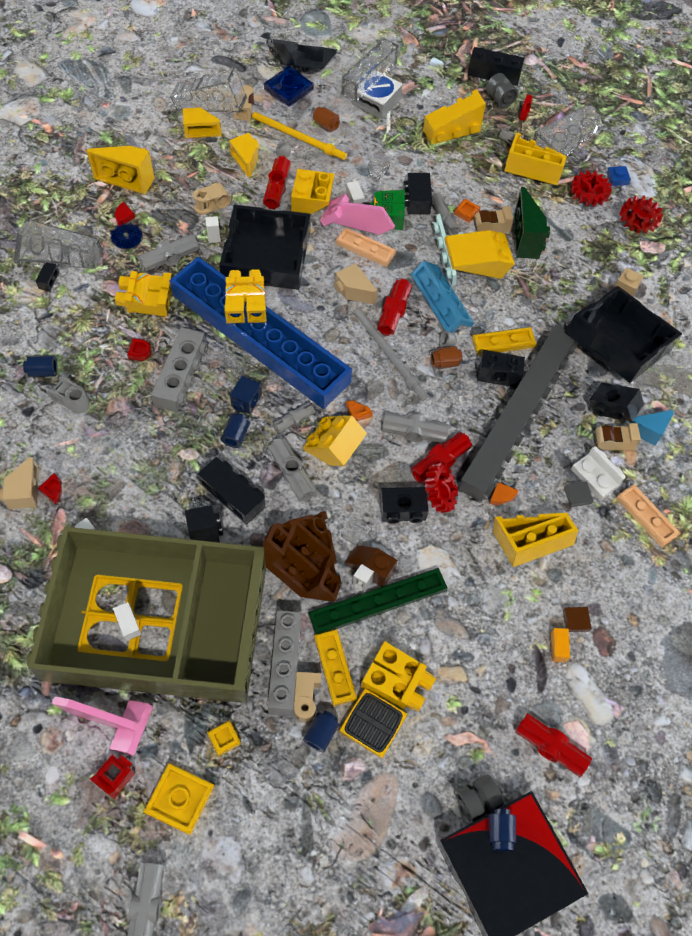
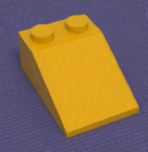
(122, 167)
(480, 253)

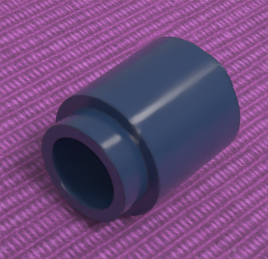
(502, 830)

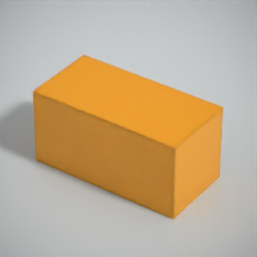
(560, 645)

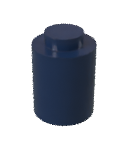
(40, 366)
(235, 430)
(321, 731)

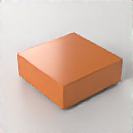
(467, 210)

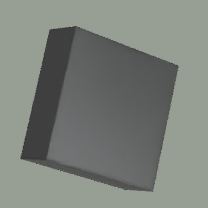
(578, 494)

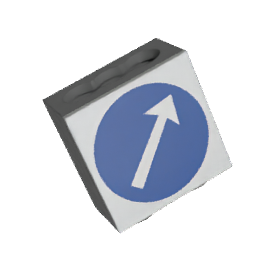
(381, 97)

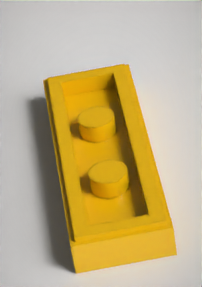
(504, 341)
(335, 668)

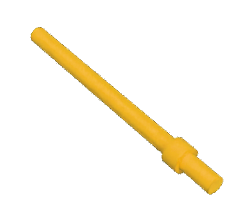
(328, 148)

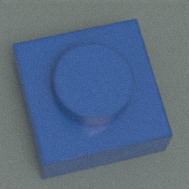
(618, 175)

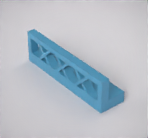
(441, 297)

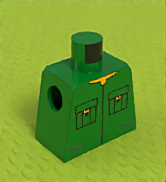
(393, 203)

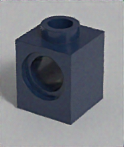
(245, 395)

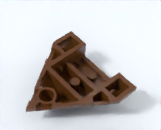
(304, 557)

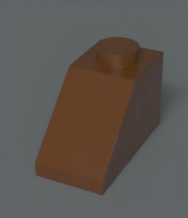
(374, 559)

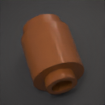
(326, 118)
(446, 357)

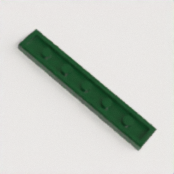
(377, 601)

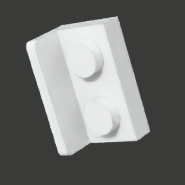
(599, 473)

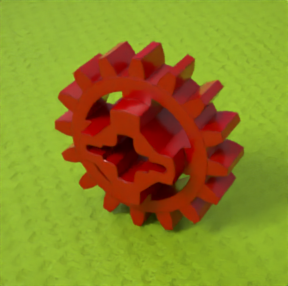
(591, 188)
(641, 214)
(441, 488)

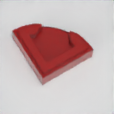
(526, 107)
(123, 214)
(51, 488)

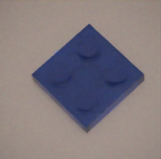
(288, 86)

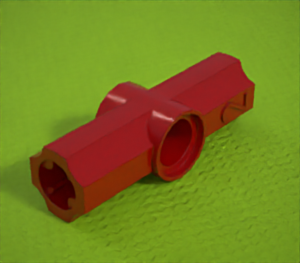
(277, 182)
(394, 307)
(442, 454)
(553, 745)

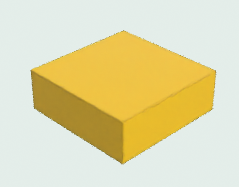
(224, 738)

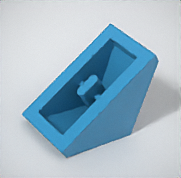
(653, 425)

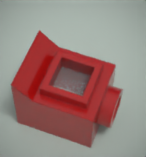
(113, 775)

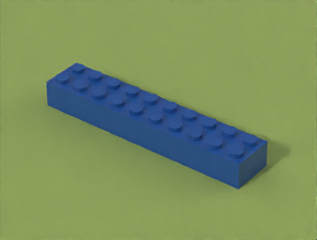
(272, 342)

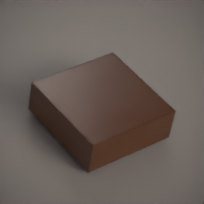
(577, 619)

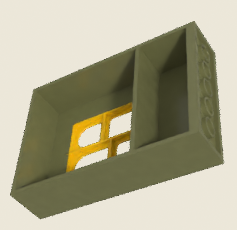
(210, 627)

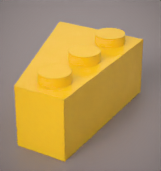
(456, 120)
(534, 162)
(534, 537)

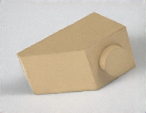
(355, 285)
(21, 486)

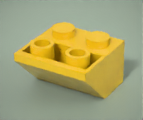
(311, 191)
(335, 439)

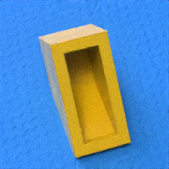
(200, 123)
(245, 152)

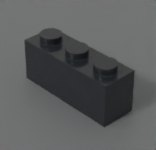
(487, 63)
(232, 490)

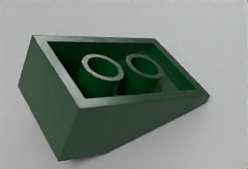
(530, 227)

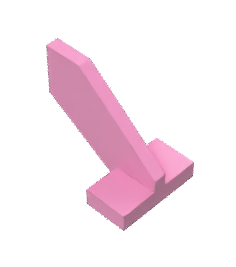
(357, 216)
(128, 727)

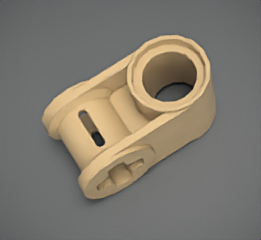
(212, 197)

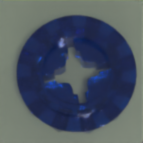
(120, 240)

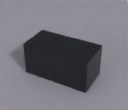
(47, 276)

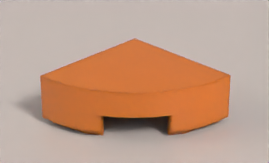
(358, 410)
(503, 494)

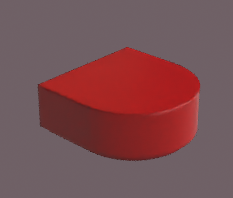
(139, 350)

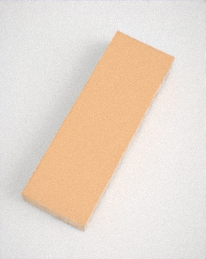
(365, 247)
(648, 515)

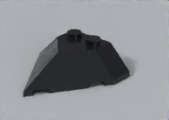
(301, 55)

